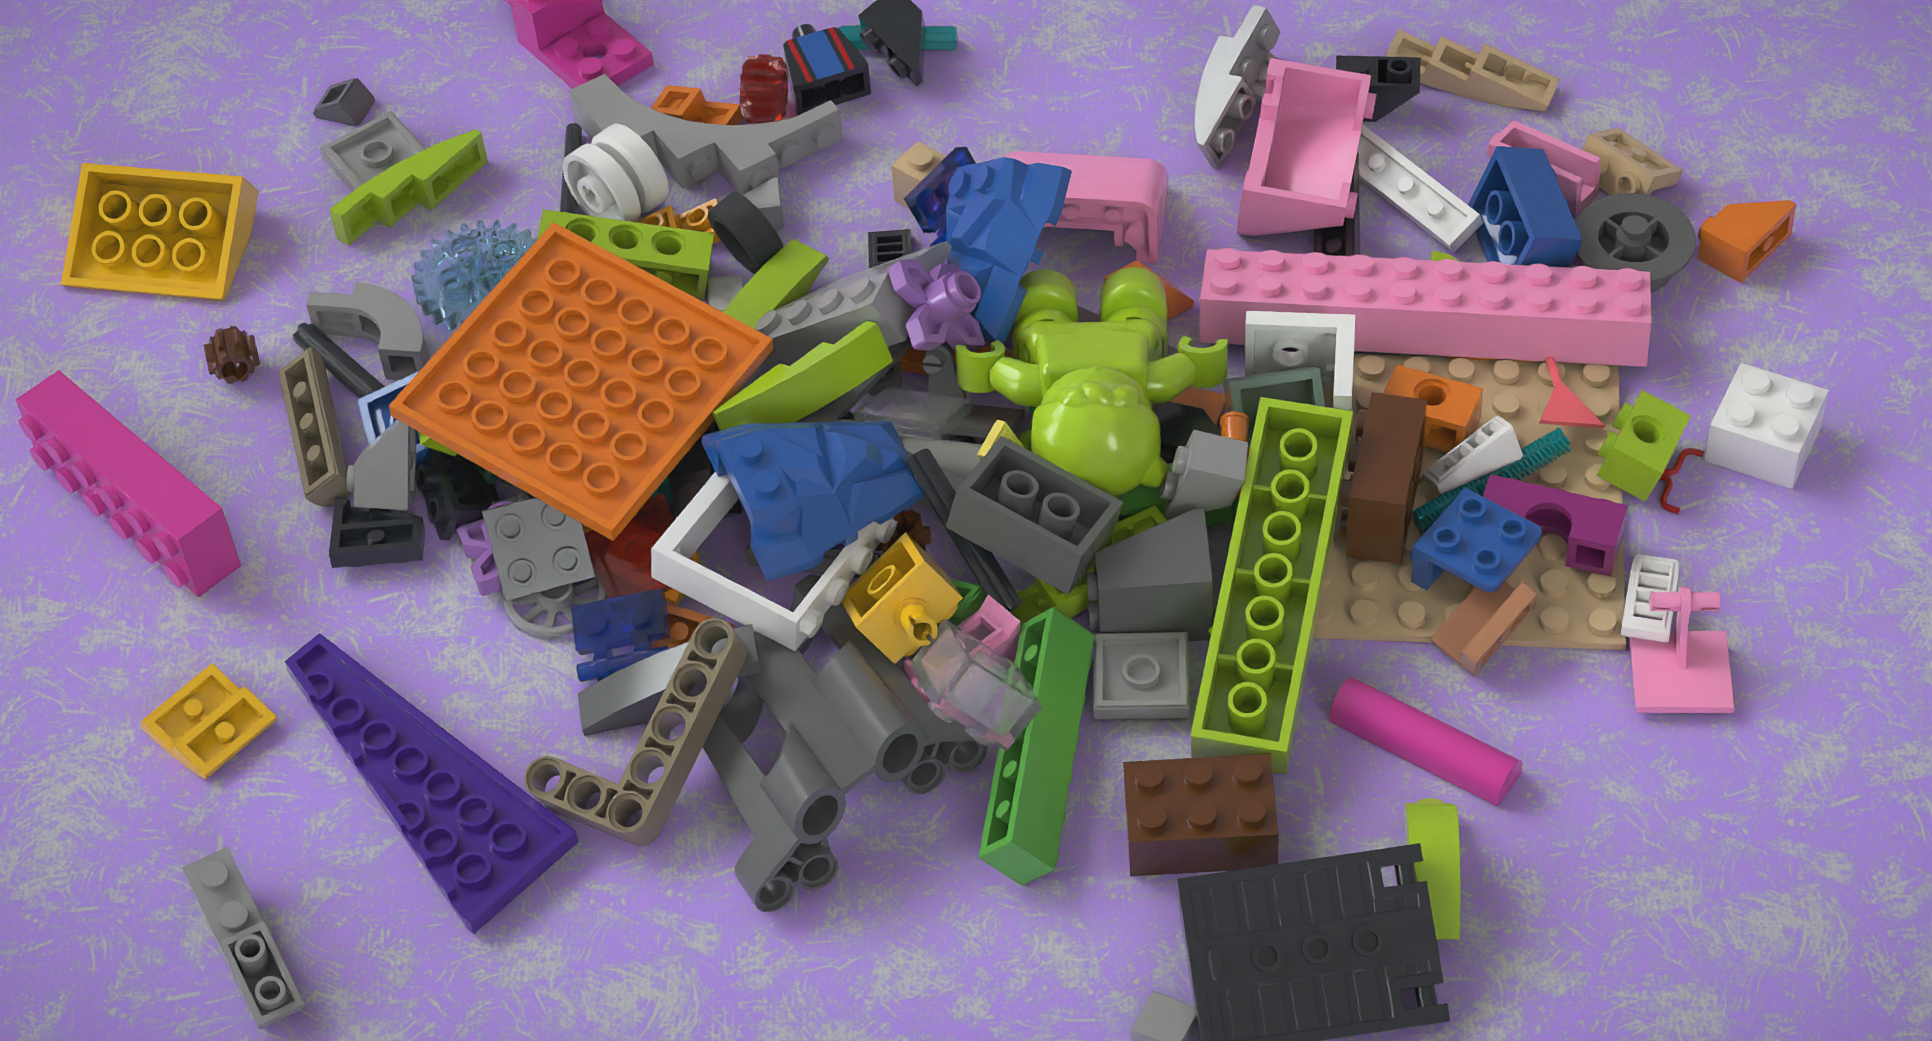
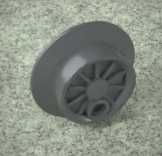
(1637, 235)

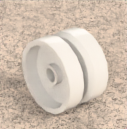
(616, 175)

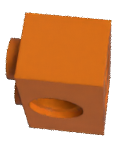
(1451, 405)

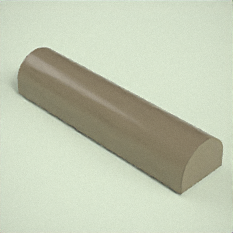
(314, 428)

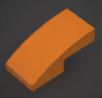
(691, 105)

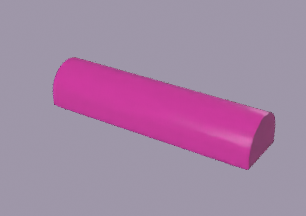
(1424, 741)

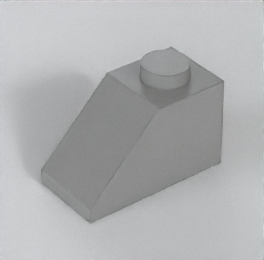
(386, 470)

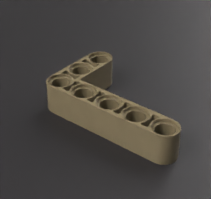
(654, 747)

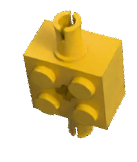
(901, 599)

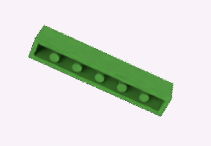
(1036, 770)

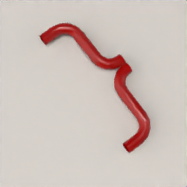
(1669, 472)

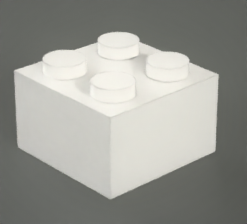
(1766, 425)

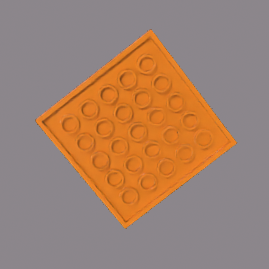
(581, 380)

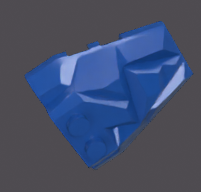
(993, 231)
(812, 485)

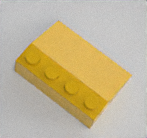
(158, 231)

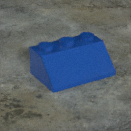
(1524, 211)

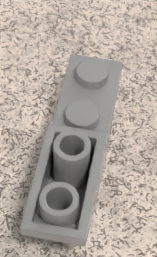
(1224, 91)
(243, 938)

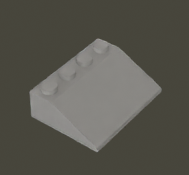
(841, 307)

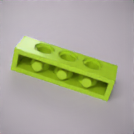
(666, 252)

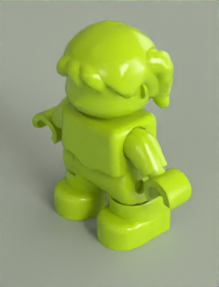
(1094, 377)

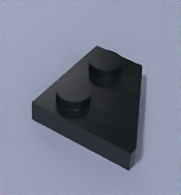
(374, 536)

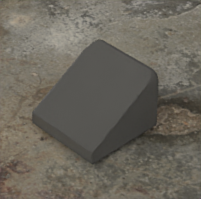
(345, 103)

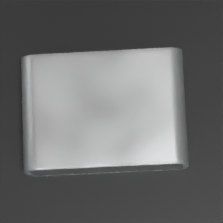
(723, 290)

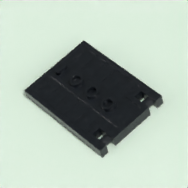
(1311, 948)

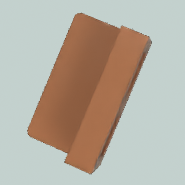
(1483, 624)

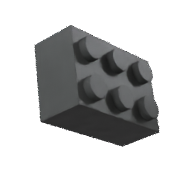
(1034, 514)

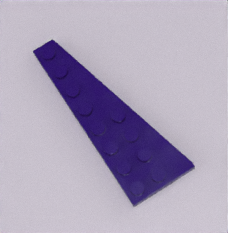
(455, 810)

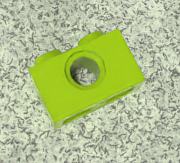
(1643, 445)

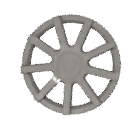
(553, 601)

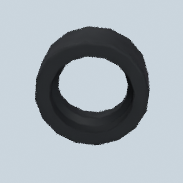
(744, 231)

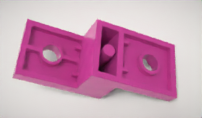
(570, 33)

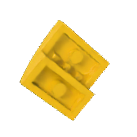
(208, 721)

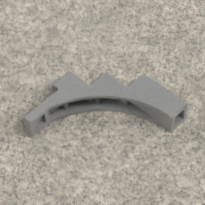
(697, 150)

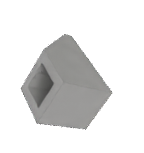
(1204, 474)

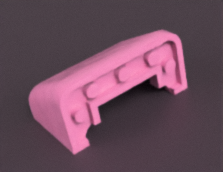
(1304, 149)
(1112, 196)

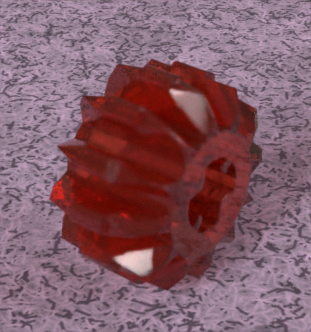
(763, 89)

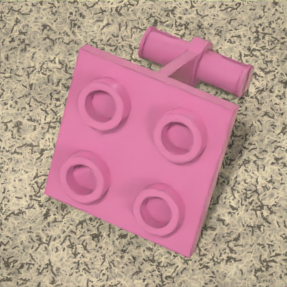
(1690, 669)

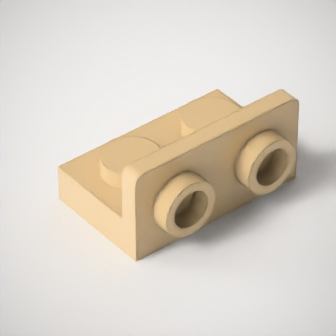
(1629, 164)

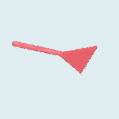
(1564, 406)

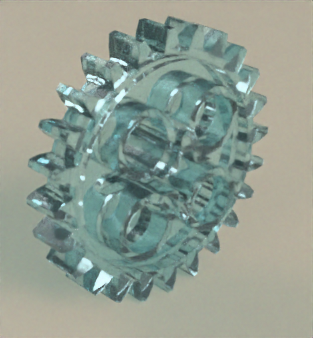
(455, 269)

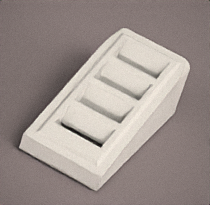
(1479, 454)
(1648, 575)

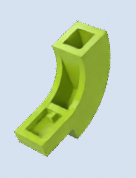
(1437, 830)

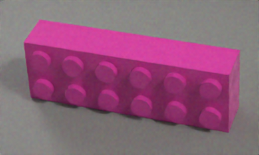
(128, 484)

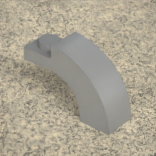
(377, 316)

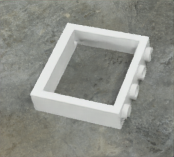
(674, 568)

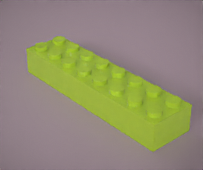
(1273, 583)

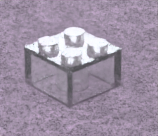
(974, 687)

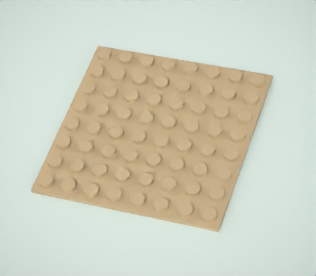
(1572, 605)

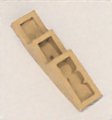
(1482, 76)

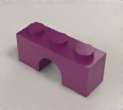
(1587, 524)

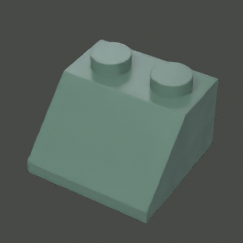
(1291, 385)

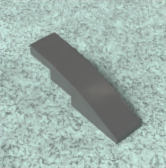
(635, 691)

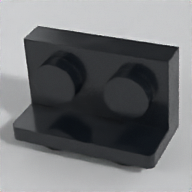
(452, 491)

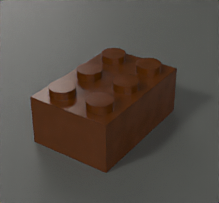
(1384, 478)
(1200, 814)

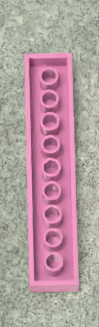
(1438, 304)

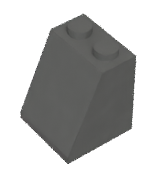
(1155, 581)

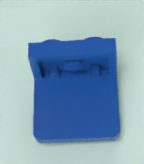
(1474, 543)

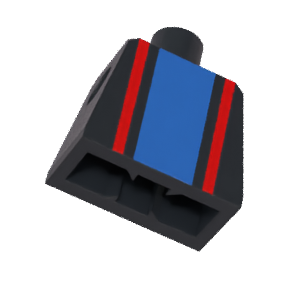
(824, 68)

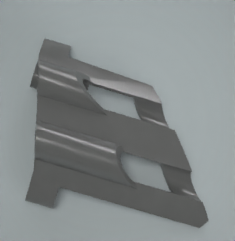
(839, 730)

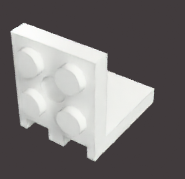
(1322, 342)

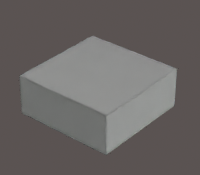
(1164, 1020)

